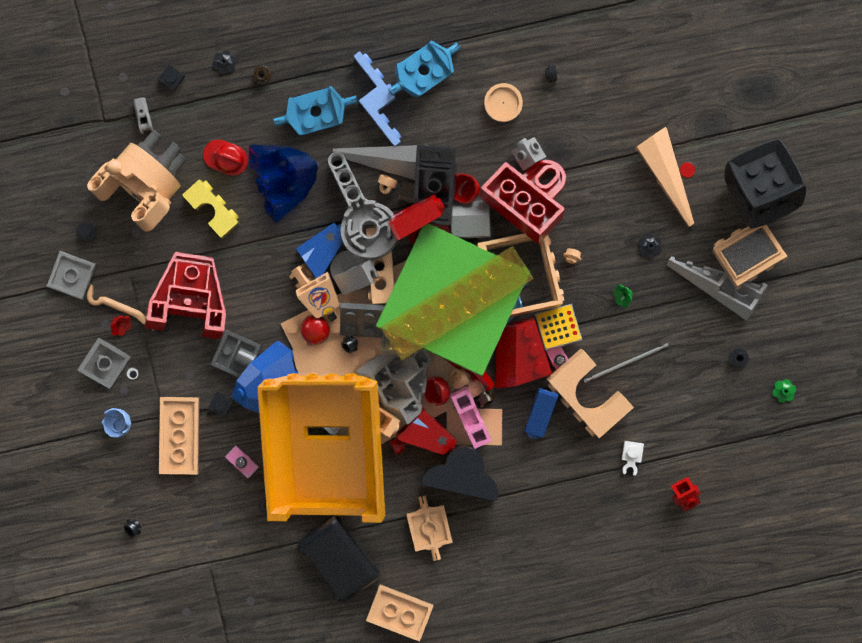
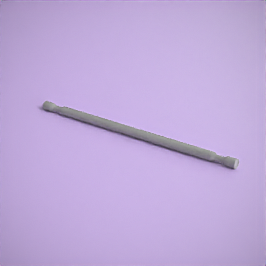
(626, 363)

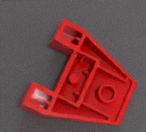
(190, 290)

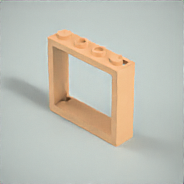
(548, 259)

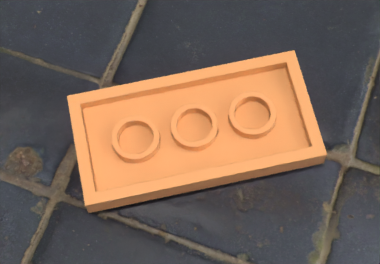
(179, 435)

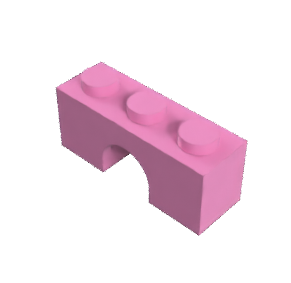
(470, 417)

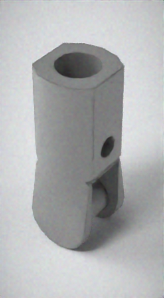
(142, 112)

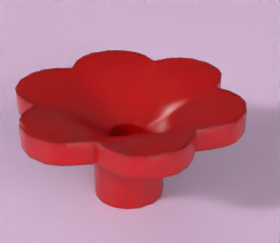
(120, 325)

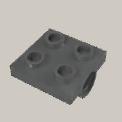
(235, 353)

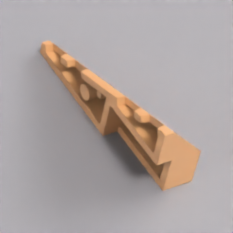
(660, 159)

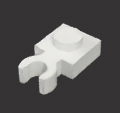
(632, 453)

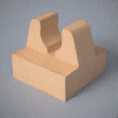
(303, 275)

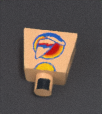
(320, 297)

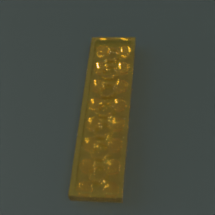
(456, 303)

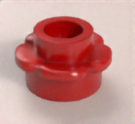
(397, 446)

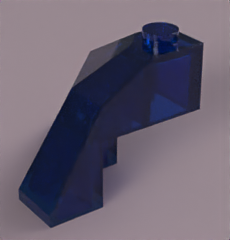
(283, 177)

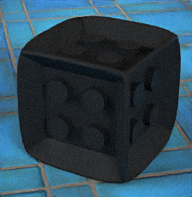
(765, 183)

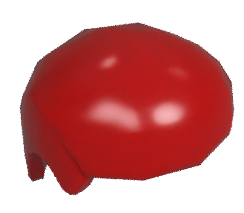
(466, 189)
(314, 329)
(437, 391)

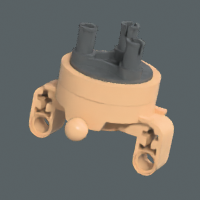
(144, 177)

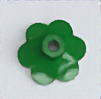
(622, 295)
(779, 389)

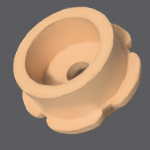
(572, 256)

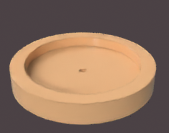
(512, 102)

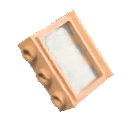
(748, 253)

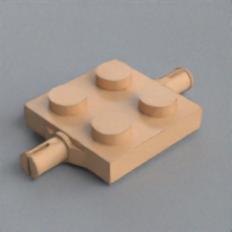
(429, 528)

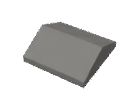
(471, 220)
(104, 363)

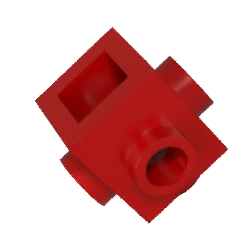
(685, 494)

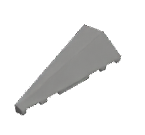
(391, 159)
(720, 287)

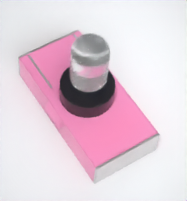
(557, 357)
(242, 461)

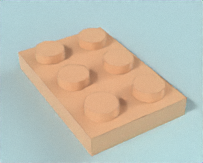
(399, 612)

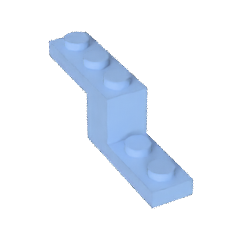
(377, 98)

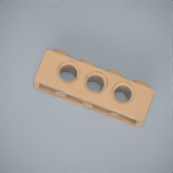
(376, 296)

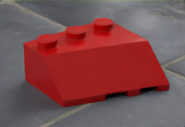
(520, 355)

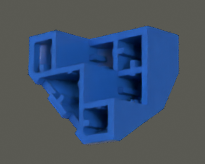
(271, 364)

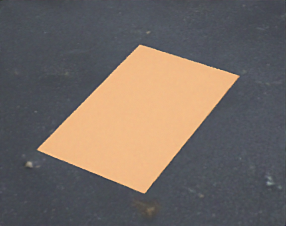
(323, 359)
(491, 417)

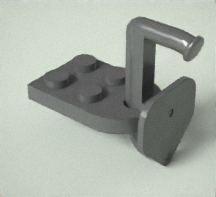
(362, 321)

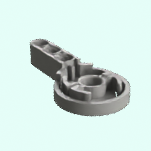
(361, 213)

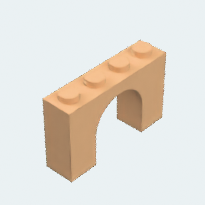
(597, 419)

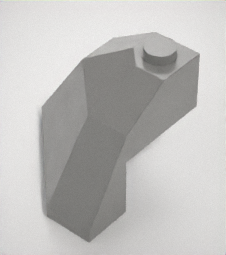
(399, 382)

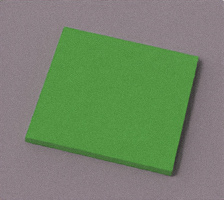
(433, 265)

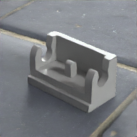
(356, 277)

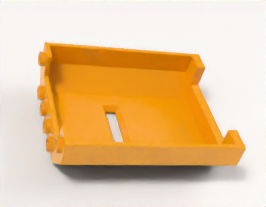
(321, 471)

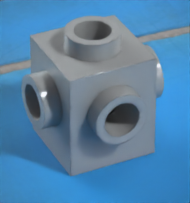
(528, 153)

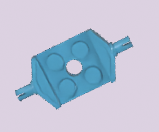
(431, 56)
(300, 107)

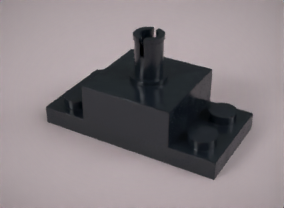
(436, 175)

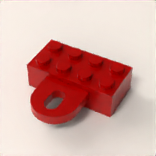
(525, 199)

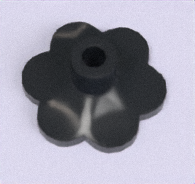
(225, 67)
(644, 246)

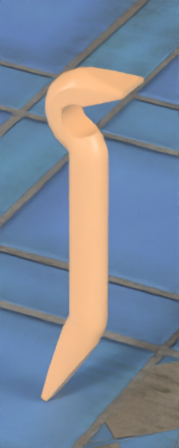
(116, 305)

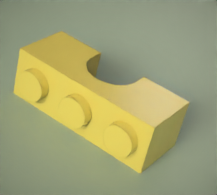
(201, 194)

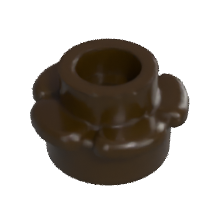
(261, 80)
(485, 398)

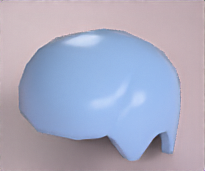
(116, 422)

